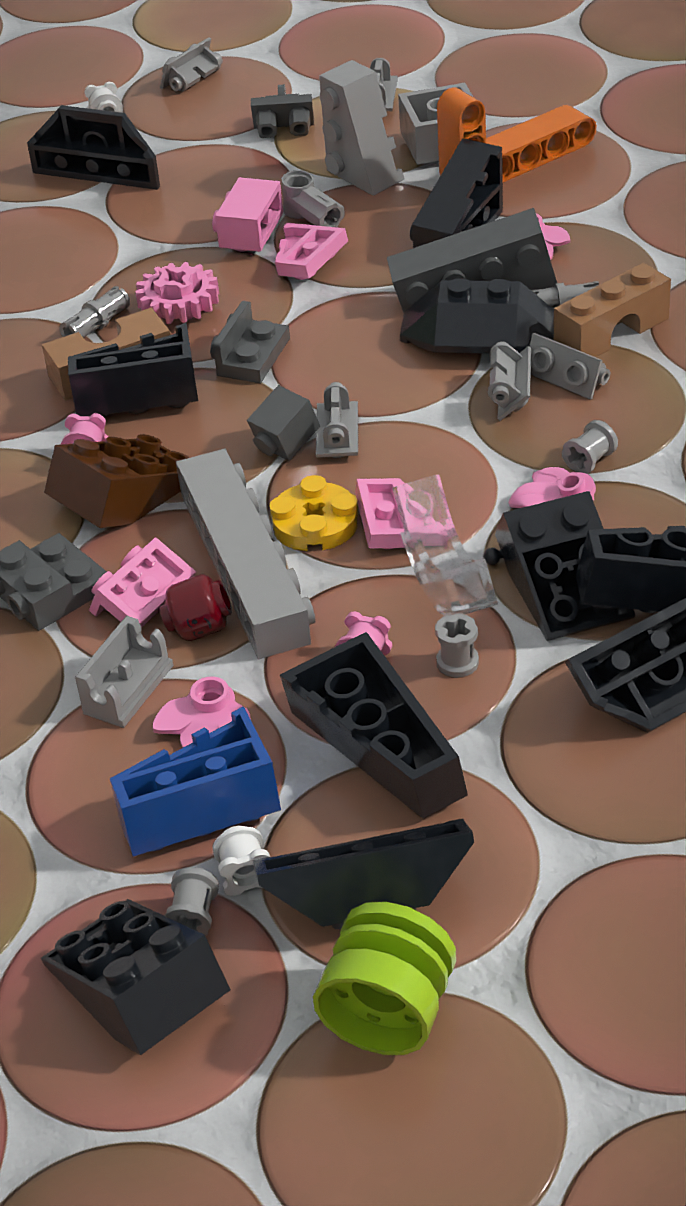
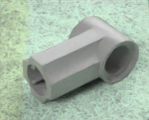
(305, 201)

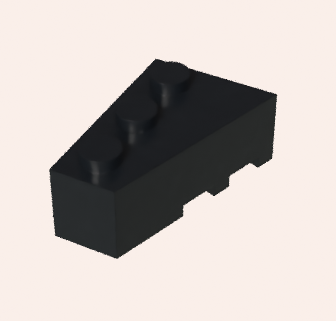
(464, 195)
(134, 377)

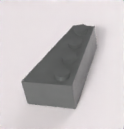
(497, 250)

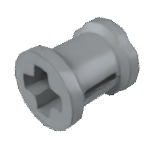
(596, 441)
(457, 652)
(192, 897)

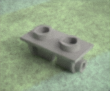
(183, 70)
(386, 81)
(566, 366)
(509, 378)
(338, 423)

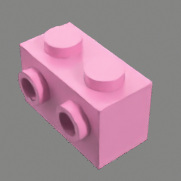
(248, 214)

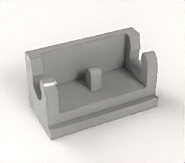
(122, 673)

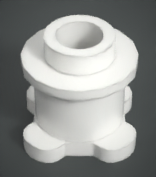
(103, 97)
(235, 852)

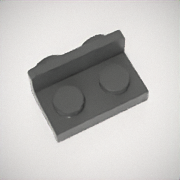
(247, 346)

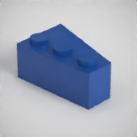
(197, 789)

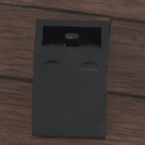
(542, 558)
(138, 973)

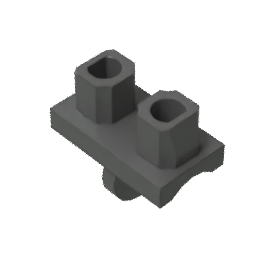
(282, 111)

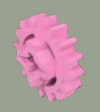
(178, 292)

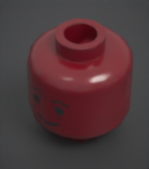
(196, 607)

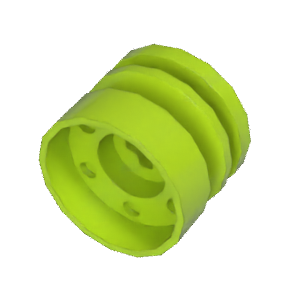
(385, 978)

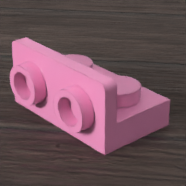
(140, 583)

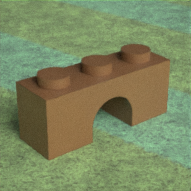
(635, 298)
(129, 332)

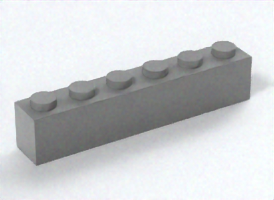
(244, 554)

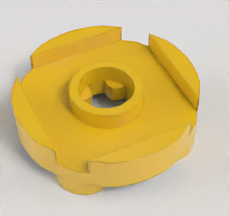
(299, 510)

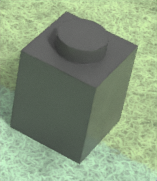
(283, 423)

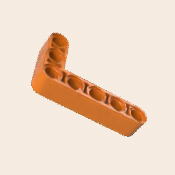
(523, 145)

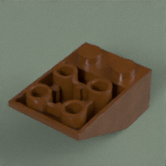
(113, 478)

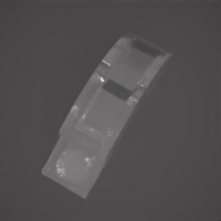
(438, 558)

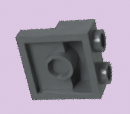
(46, 579)

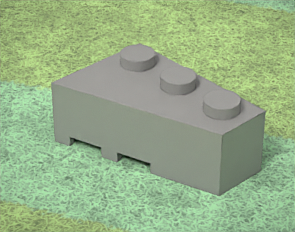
(355, 130)

